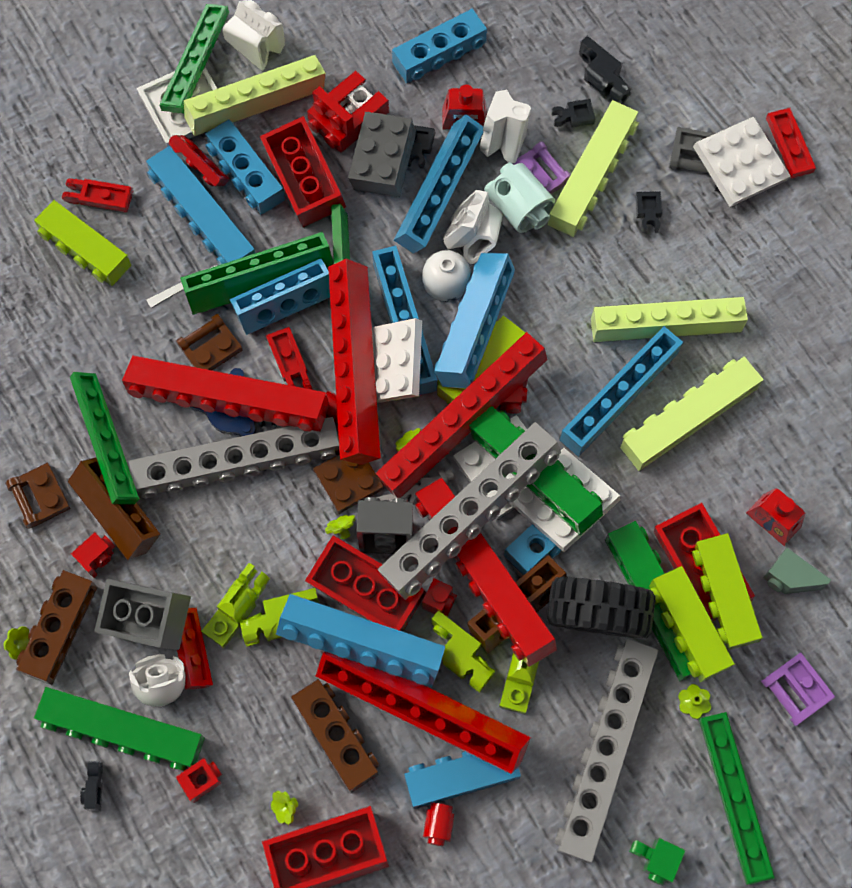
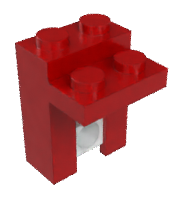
(339, 114)

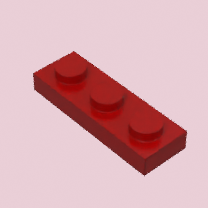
(790, 143)
(193, 654)

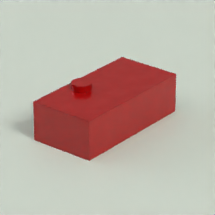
(302, 171)
(678, 541)
(358, 585)
(326, 852)

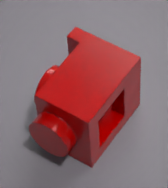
(514, 401)
(94, 553)
(439, 598)
(189, 779)

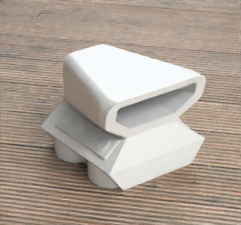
(254, 33)
(505, 126)
(474, 226)

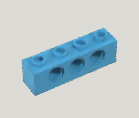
(445, 35)
(226, 138)
(282, 296)
(521, 555)

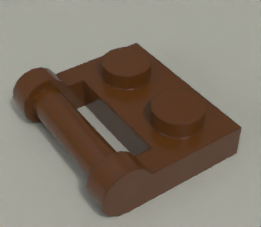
(214, 351)
(46, 491)

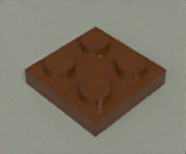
(347, 482)

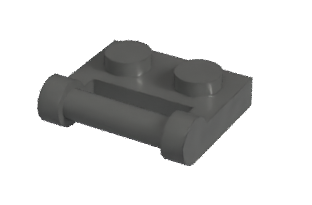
(683, 144)

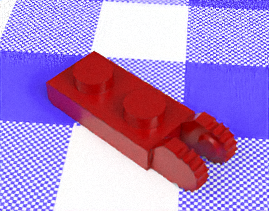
(198, 160)
(99, 194)
(288, 357)

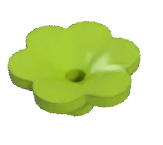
(400, 443)
(341, 526)
(16, 641)
(690, 706)
(284, 807)

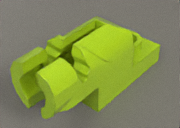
(235, 606)
(268, 623)
(461, 652)
(518, 686)

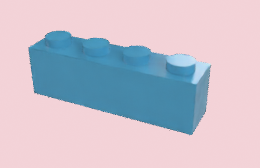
(453, 779)

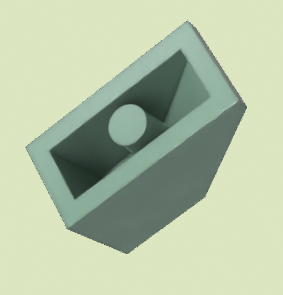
(794, 575)

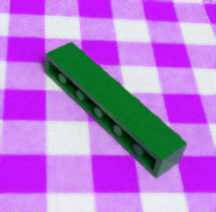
(223, 282)
(554, 486)
(639, 567)
(119, 728)

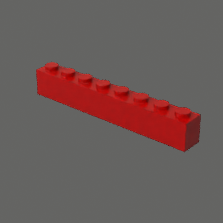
(354, 363)
(226, 393)
(453, 422)
(494, 584)
(428, 711)

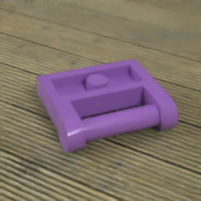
(529, 161)
(805, 684)

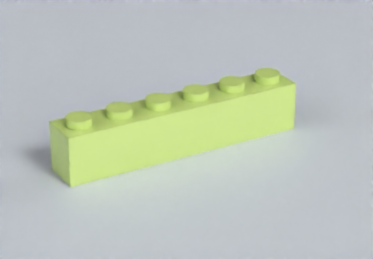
(254, 95)
(592, 169)
(679, 317)
(690, 413)

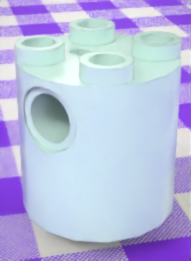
(520, 197)

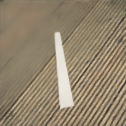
(165, 294)

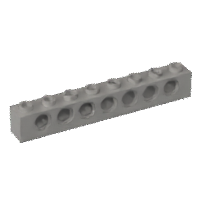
(247, 446)
(473, 496)
(643, 660)

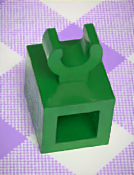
(661, 859)

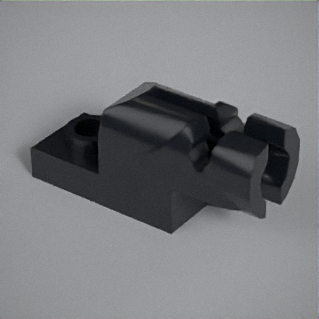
(603, 71)

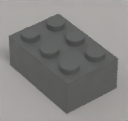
(382, 154)
(384, 525)
(142, 614)

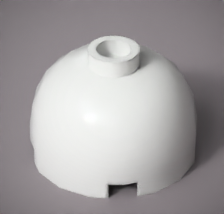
(446, 275)
(158, 680)

